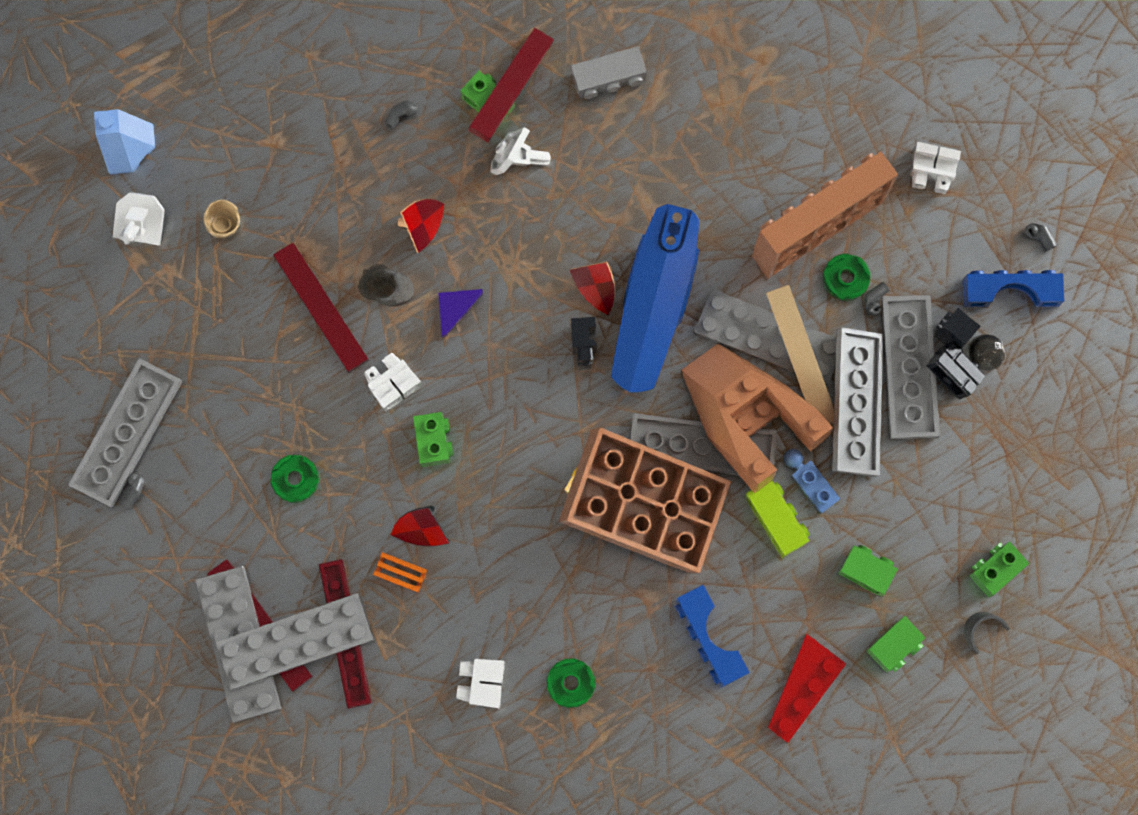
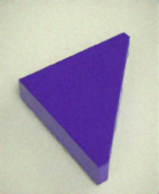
(455, 306)

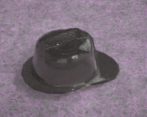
(385, 285)

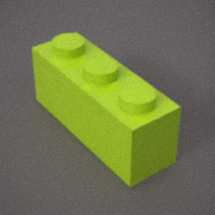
(778, 518)

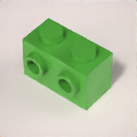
(478, 91)
(432, 439)
(998, 569)
(868, 570)
(896, 645)

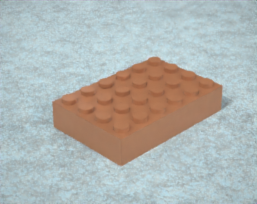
(823, 214)
(644, 501)

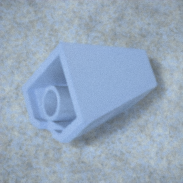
(123, 140)

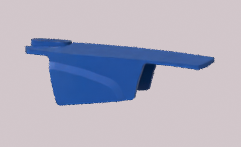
(655, 297)

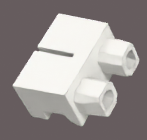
(944, 167)
(399, 374)
(482, 671)

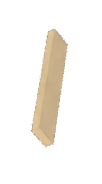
(800, 351)

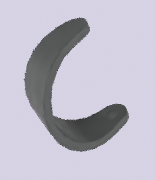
(972, 623)

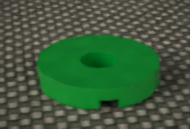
(840, 289)
(287, 466)
(566, 697)

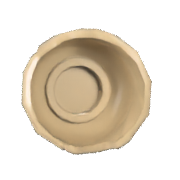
(221, 219)

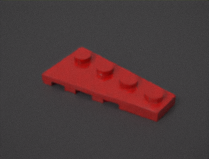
(807, 683)

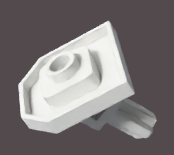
(515, 152)
(139, 219)

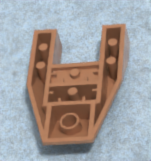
(741, 399)

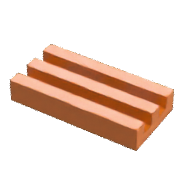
(381, 564)

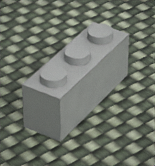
(608, 73)

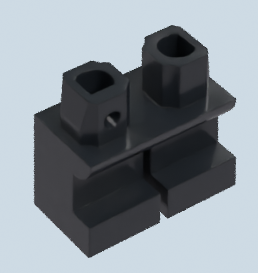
(581, 344)

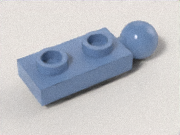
(811, 481)

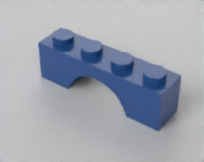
(1043, 288)
(725, 665)

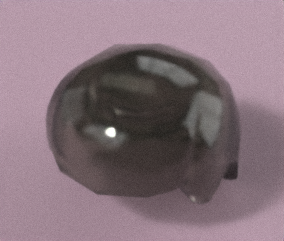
(987, 351)

